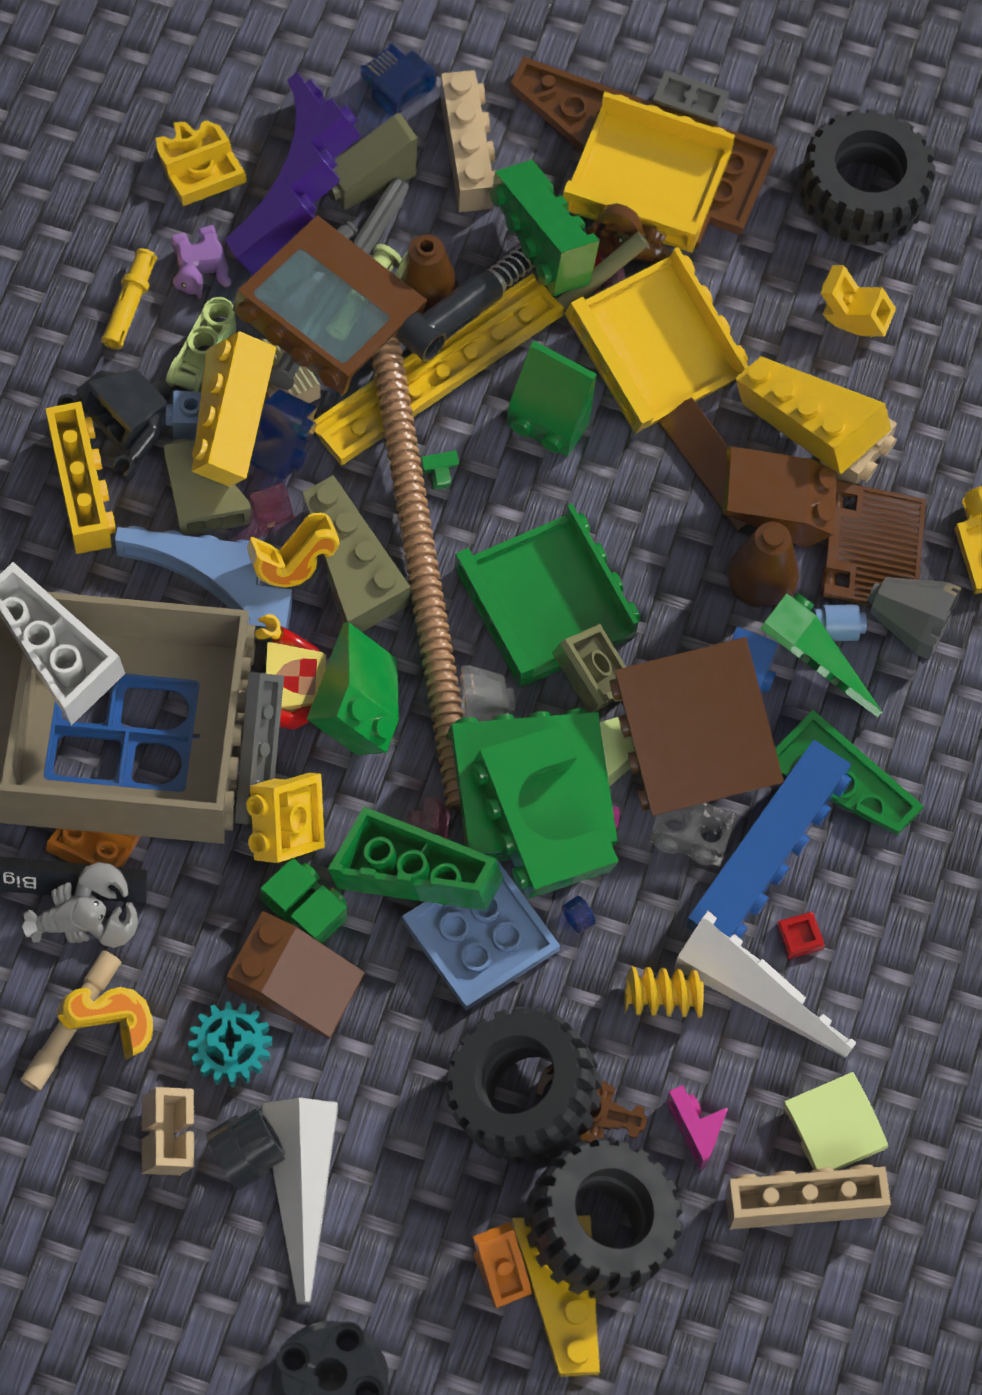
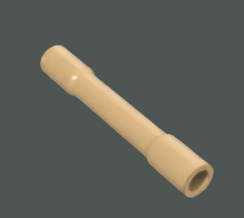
(48, 1056)

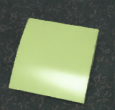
(836, 1123)

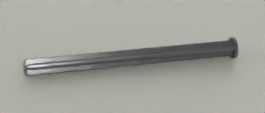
(283, 373)

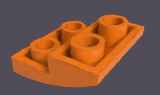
(91, 847)

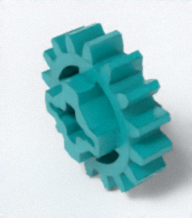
(215, 1044)

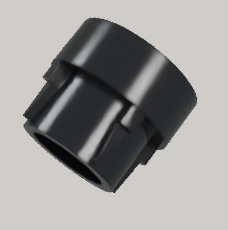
(246, 1147)

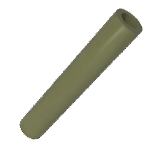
(607, 268)

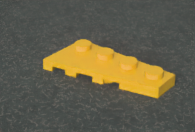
(567, 1317)

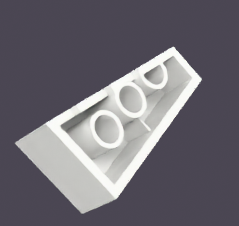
(60, 648)

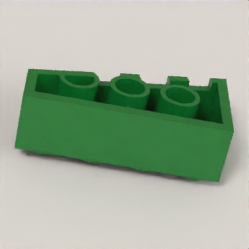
(413, 864)

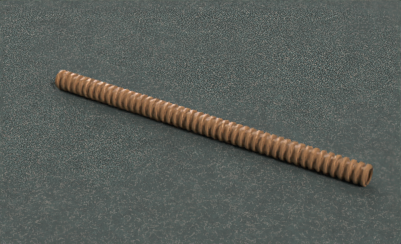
(419, 556)

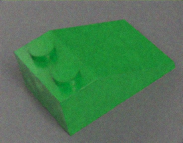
(551, 400)
(358, 694)

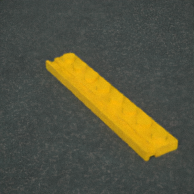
(502, 327)

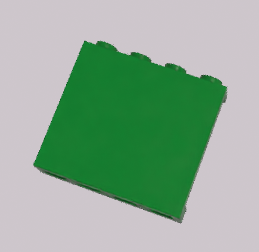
(544, 591)
(552, 805)

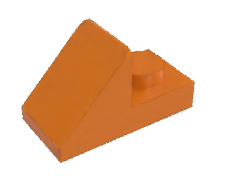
(501, 1265)

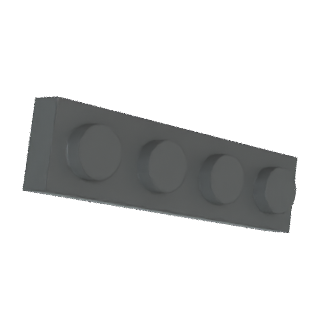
(259, 737)

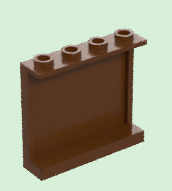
(696, 727)

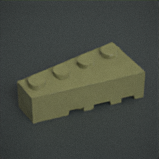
(360, 572)

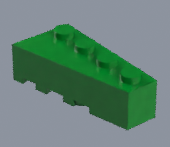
(544, 227)

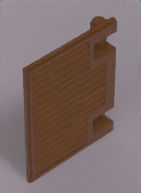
(872, 541)

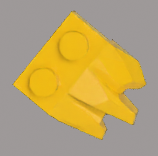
(199, 162)

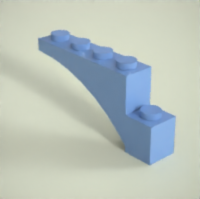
(212, 564)

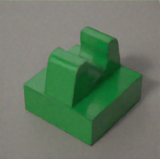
(438, 468)

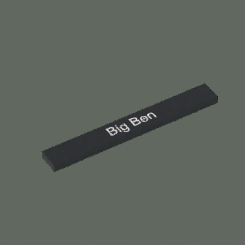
(45, 876)

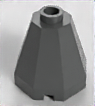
(914, 610)

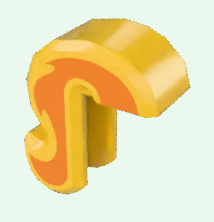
(298, 556)
(112, 1006)

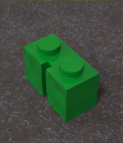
(303, 902)

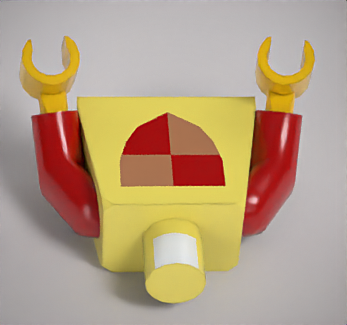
(299, 664)

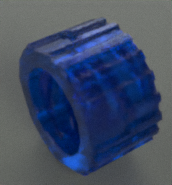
(578, 914)

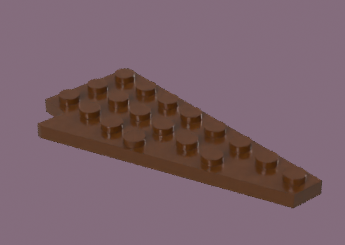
(573, 107)

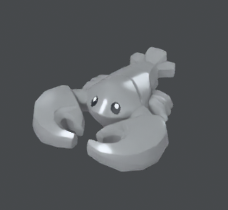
(85, 912)

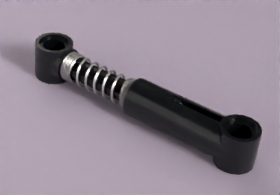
(427, 332)

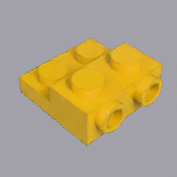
(286, 817)

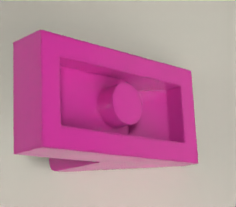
(698, 1133)

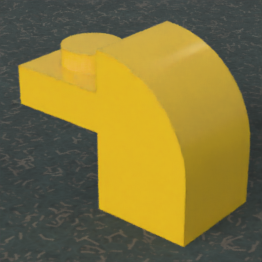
(855, 308)

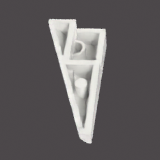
(755, 984)

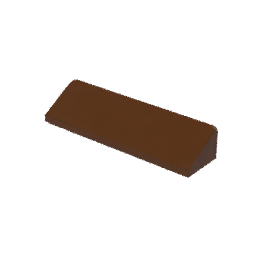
(701, 449)

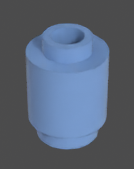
(842, 621)

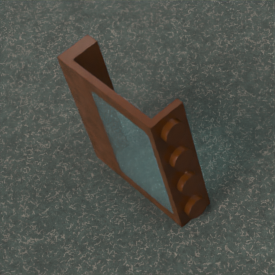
(326, 303)

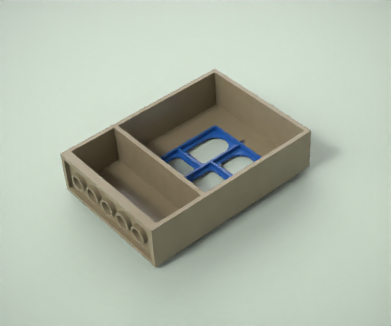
(162, 647)

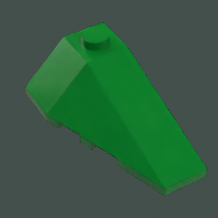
(805, 637)

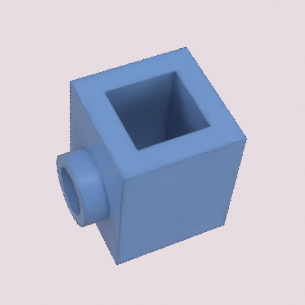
(184, 414)

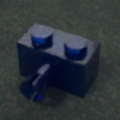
(282, 434)

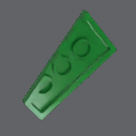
(871, 791)

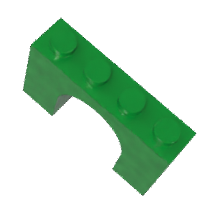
(538, 861)

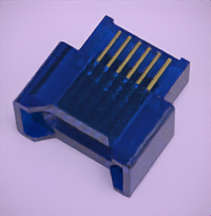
(397, 78)

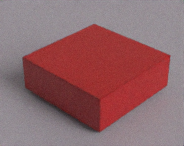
(800, 935)

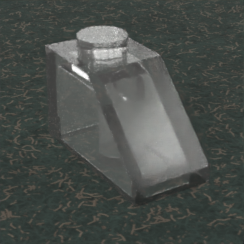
(484, 694)

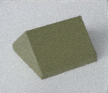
(589, 664)

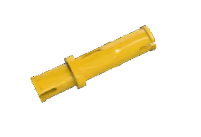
(134, 285)

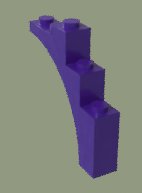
(308, 173)

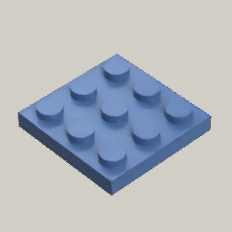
(481, 948)

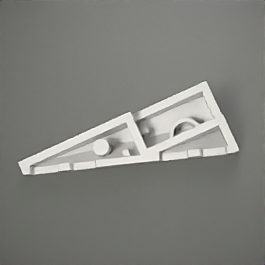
(301, 1180)

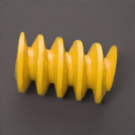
(663, 991)

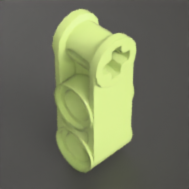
(188, 366)

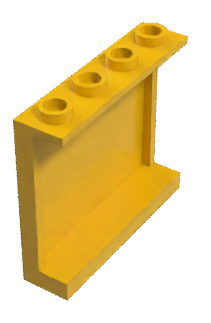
(654, 165)
(657, 340)

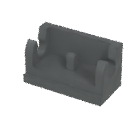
(691, 97)

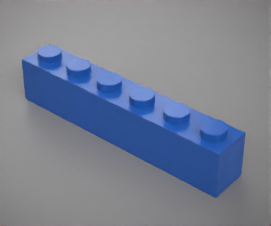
(773, 840)

